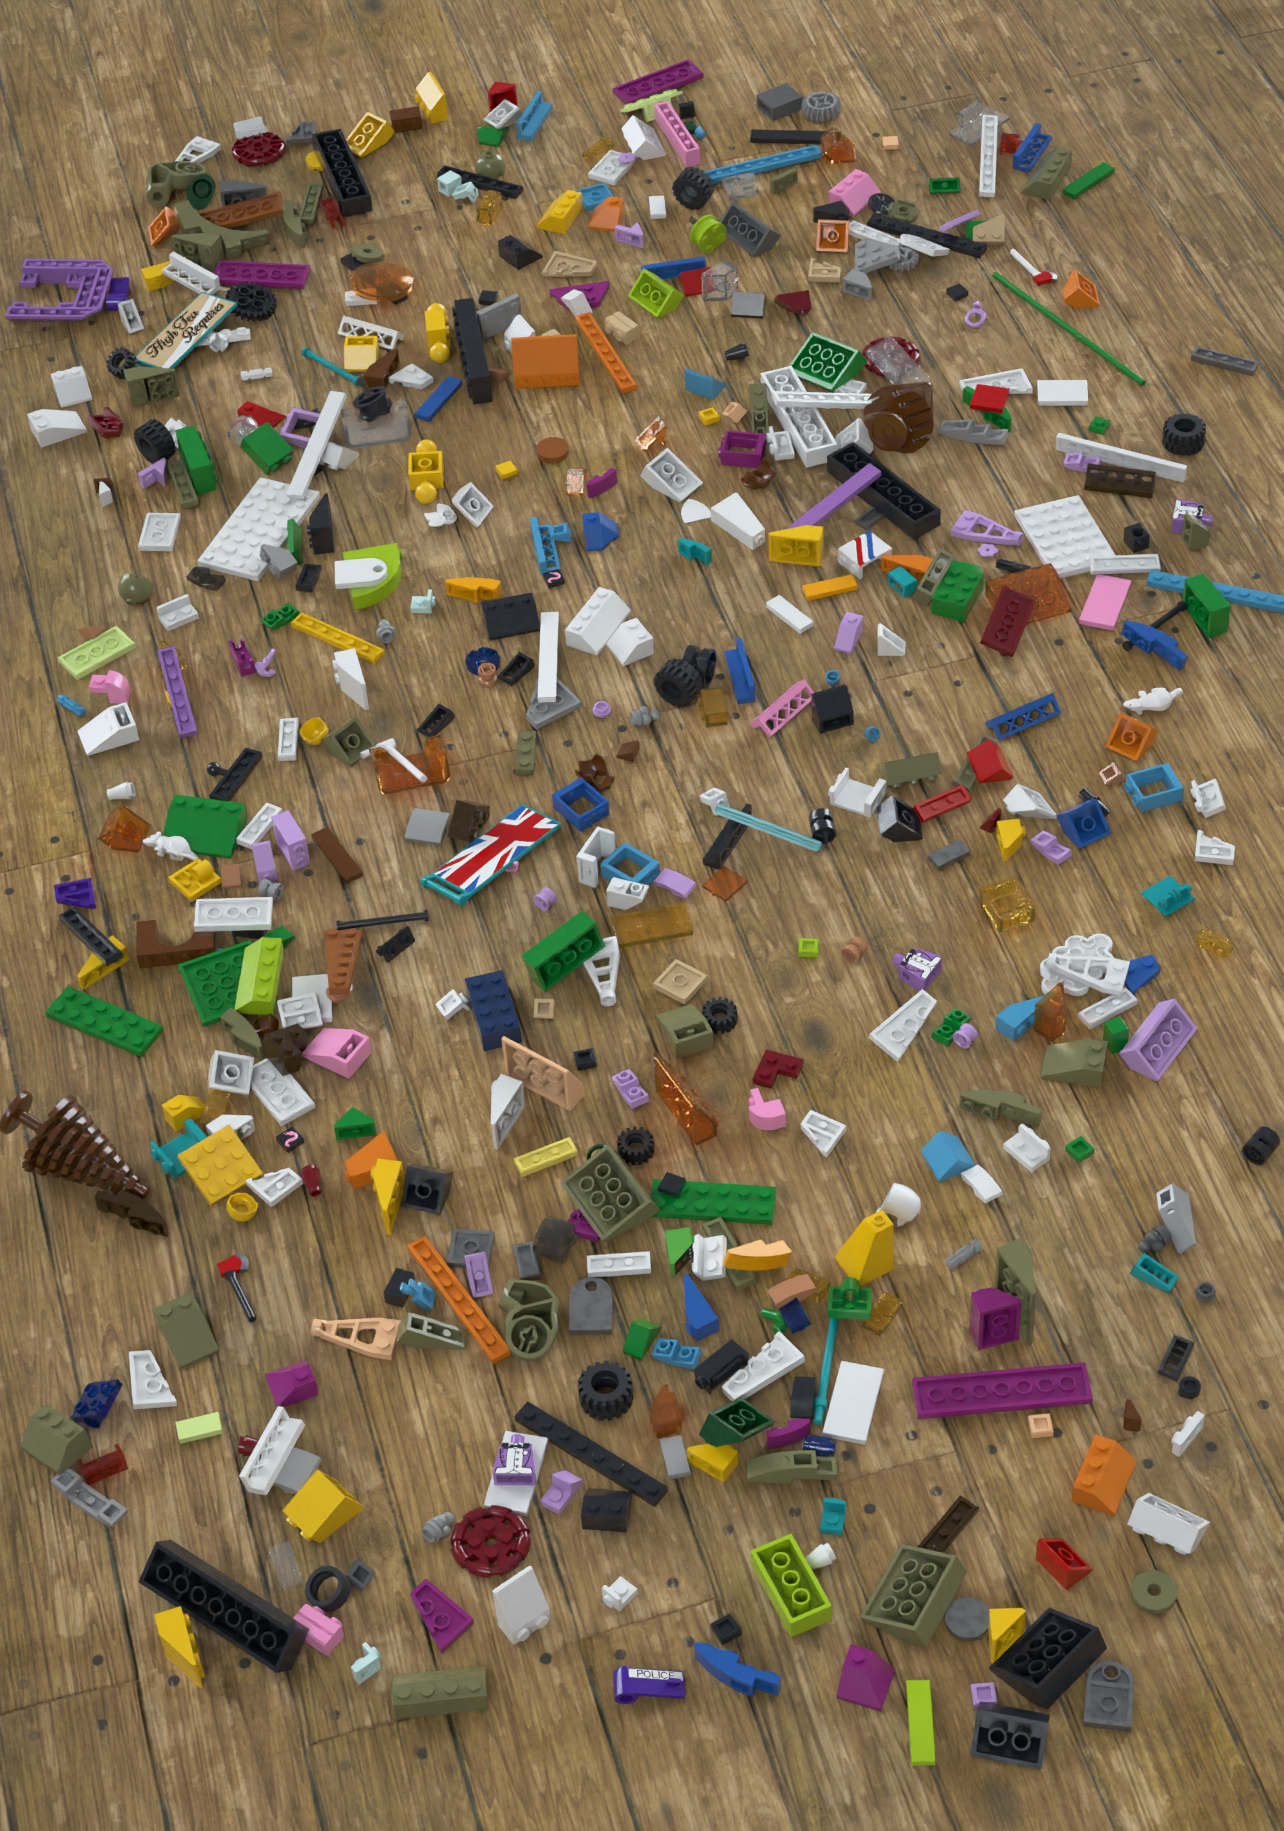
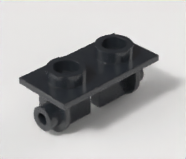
(396, 944)

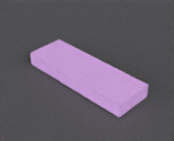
(960, 220)

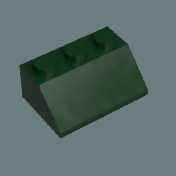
(734, 1423)

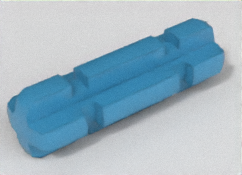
(71, 705)

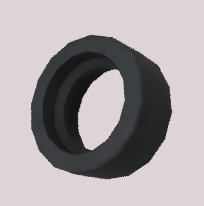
(340, 1595)

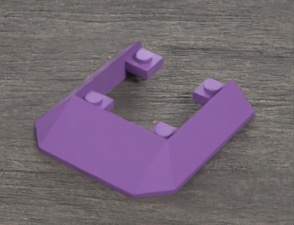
(88, 275)

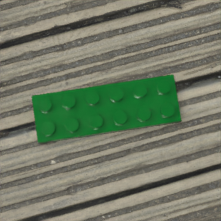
(104, 1021)
(715, 1200)

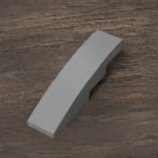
(968, 431)

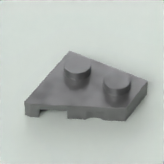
(302, 133)

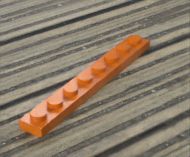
(606, 353)
(459, 1300)

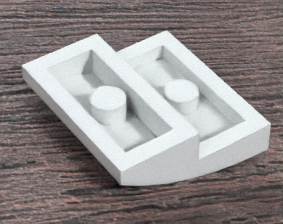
(300, 1010)

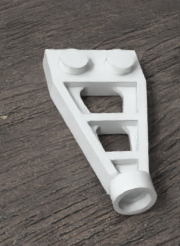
(200, 145)
(1111, 984)
(605, 988)

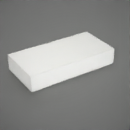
(657, 207)

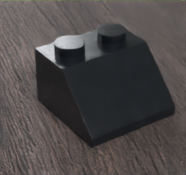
(517, 252)
(898, 821)
(426, 1188)
(606, 1510)

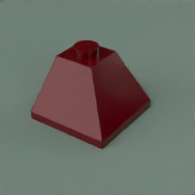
(795, 302)

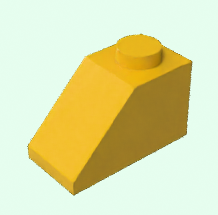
(1009, 836)
(181, 1109)
(714, 1460)

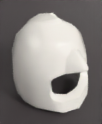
(901, 1203)

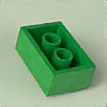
(957, 593)
(1206, 605)

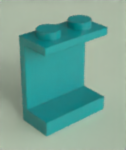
(167, 1154)

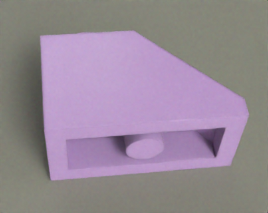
(849, 633)
(264, 861)

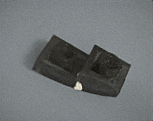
(203, 578)

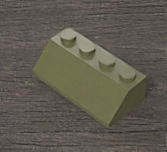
(1049, 174)
(440, 1692)

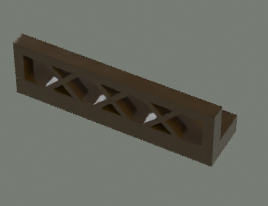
(1120, 484)

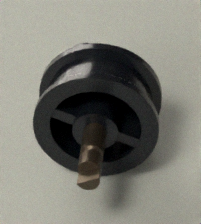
(371, 401)

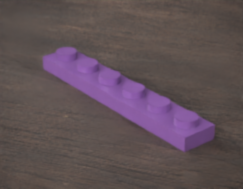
(177, 692)

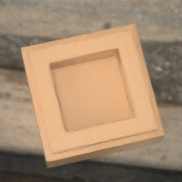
(890, 143)
(1040, 1425)

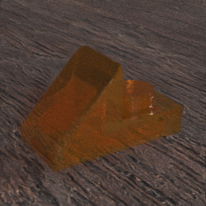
(654, 432)
(575, 481)

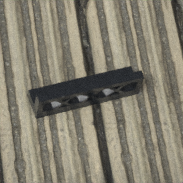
(726, 842)

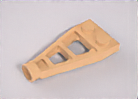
(383, 1343)

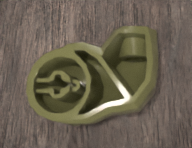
(170, 176)
(531, 1318)

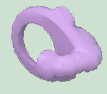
(977, 310)
(261, 666)

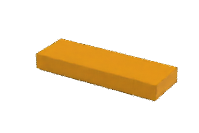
(829, 587)

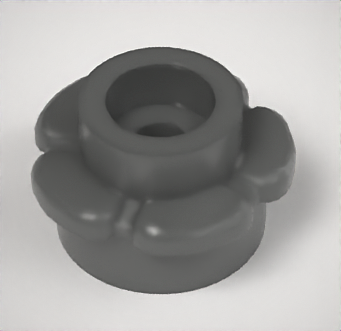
(1205, 1287)

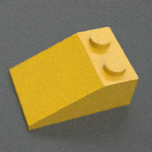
(369, 135)
(797, 545)
(389, 1186)

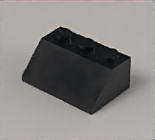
(510, 616)
(1010, 1735)

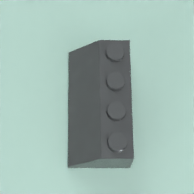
(748, 230)

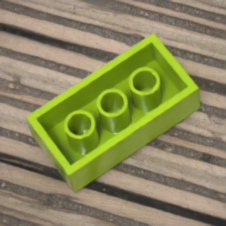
(791, 1585)

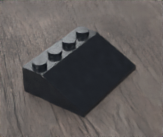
(1049, 1657)

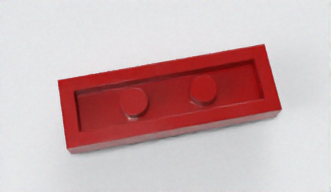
(942, 803)

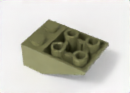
(199, 248)
(150, 384)
(686, 1030)

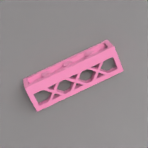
(778, 705)

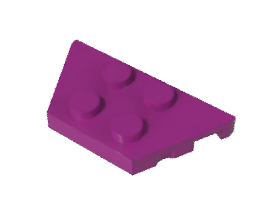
(593, 292)

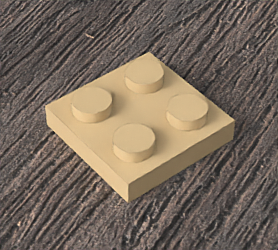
(680, 981)

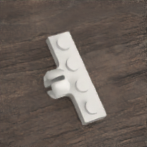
(220, 340)

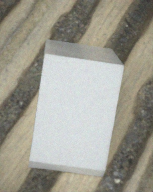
(576, 302)
(130, 316)
(889, 643)

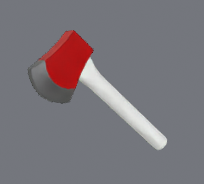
(1039, 278)

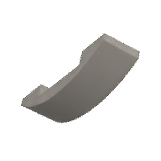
(88, 1499)

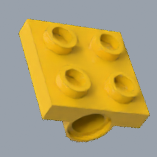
(195, 879)

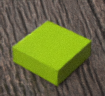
(808, 947)

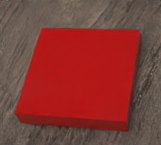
(989, 398)

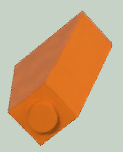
(360, 1164)

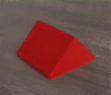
(499, 92)
(692, 281)
(989, 763)
(1061, 1561)

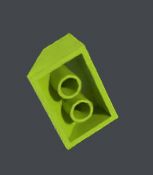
(655, 294)

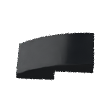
(803, 1397)

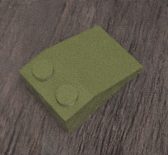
(1076, 1062)
(185, 1330)

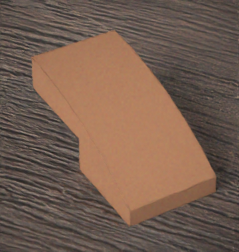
(796, 1287)

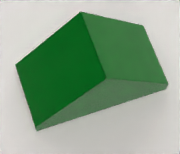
(354, 1125)
(640, 1338)

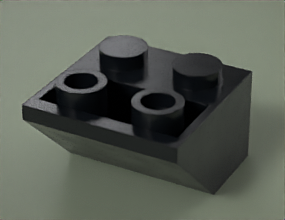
(832, 709)

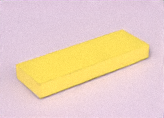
(545, 1156)

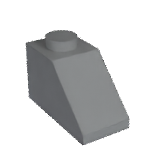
(857, 284)

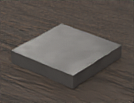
(469, 1242)

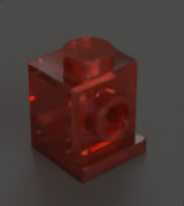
(1009, 143)

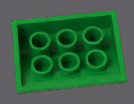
(827, 362)
(206, 824)

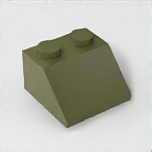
(348, 741)

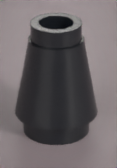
(737, 352)

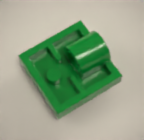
(847, 1304)

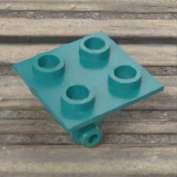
(1168, 895)

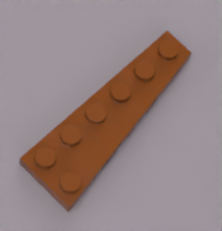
(341, 958)

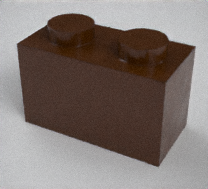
(406, 119)

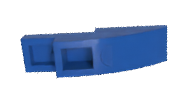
(1153, 640)
(727, 1669)

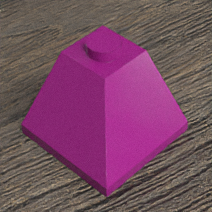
(292, 1384)
(865, 1678)

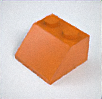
(1131, 737)

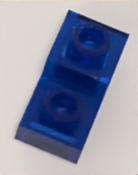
(794, 1316)

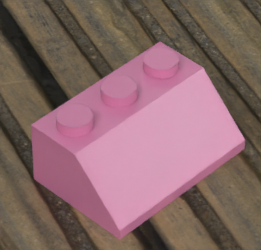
(854, 191)

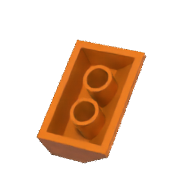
(1103, 1476)

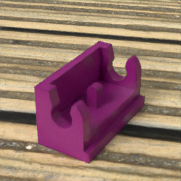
(242, 658)

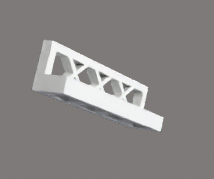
(194, 272)
(386, 332)
(272, 1454)

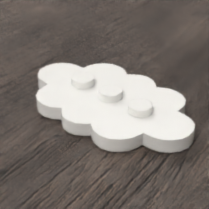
(1095, 946)

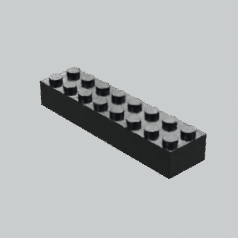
(342, 172)
(471, 351)
(888, 493)
(224, 1605)

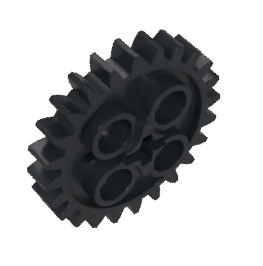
(252, 301)

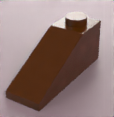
(382, 369)

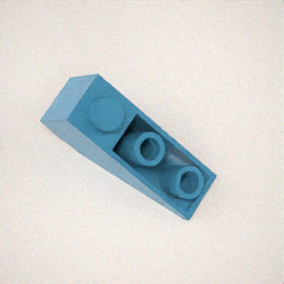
(1017, 1018)

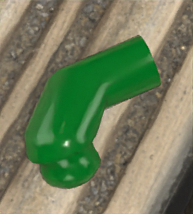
(776, 1317)

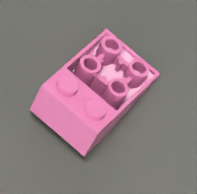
(339, 1050)

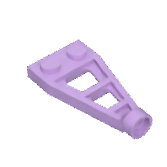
(968, 521)

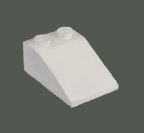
(55, 425)
(670, 476)
(350, 676)
(506, 1107)
(521, 1606)

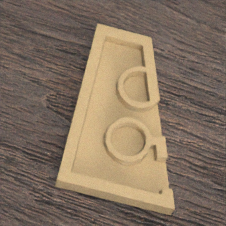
(568, 266)

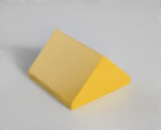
(1004, 1629)

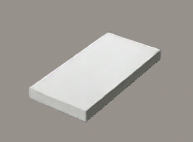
(233, 914)
(279, 1093)
(853, 1402)
(518, 1496)

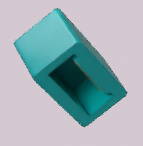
(902, 582)

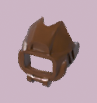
(763, 471)
(591, 768)

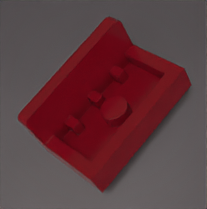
(106, 425)

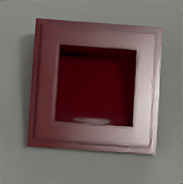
(991, 822)

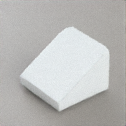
(105, 494)

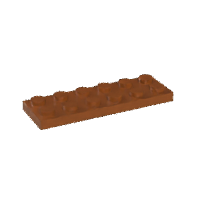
(246, 211)

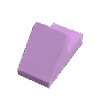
(631, 236)
(154, 473)
(478, 1274)
(561, 1491)

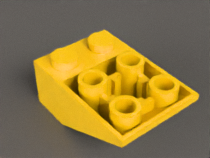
(180, 1643)

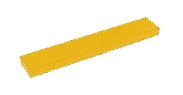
(337, 637)

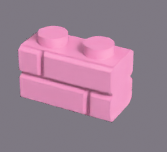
(323, 1631)

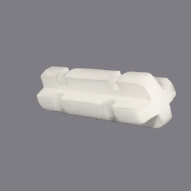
(256, 374)

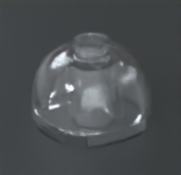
(240, 428)

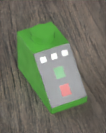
(679, 1248)

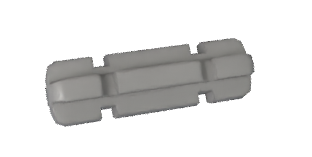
(963, 1254)

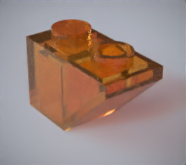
(664, 1414)

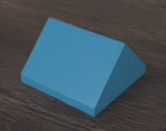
(702, 384)
(946, 1156)

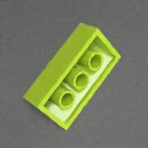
(260, 977)

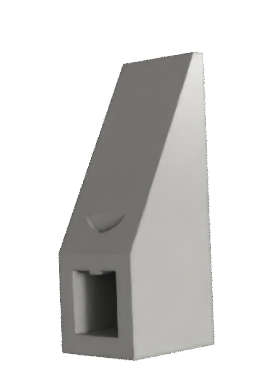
(1177, 1216)

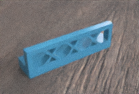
(533, 117)
(541, 550)

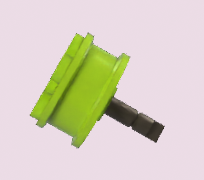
(707, 233)

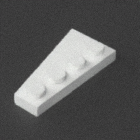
(1013, 379)

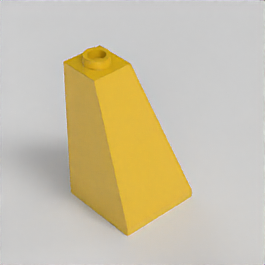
(869, 1249)

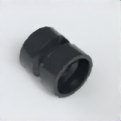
(822, 825)
(1261, 1145)

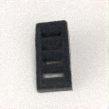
(528, 665)
(439, 710)
(1181, 1343)

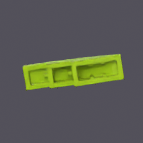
(920, 1722)

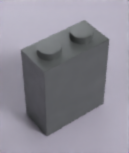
(779, 102)

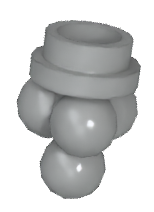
(386, 632)
(643, 716)
(437, 1527)

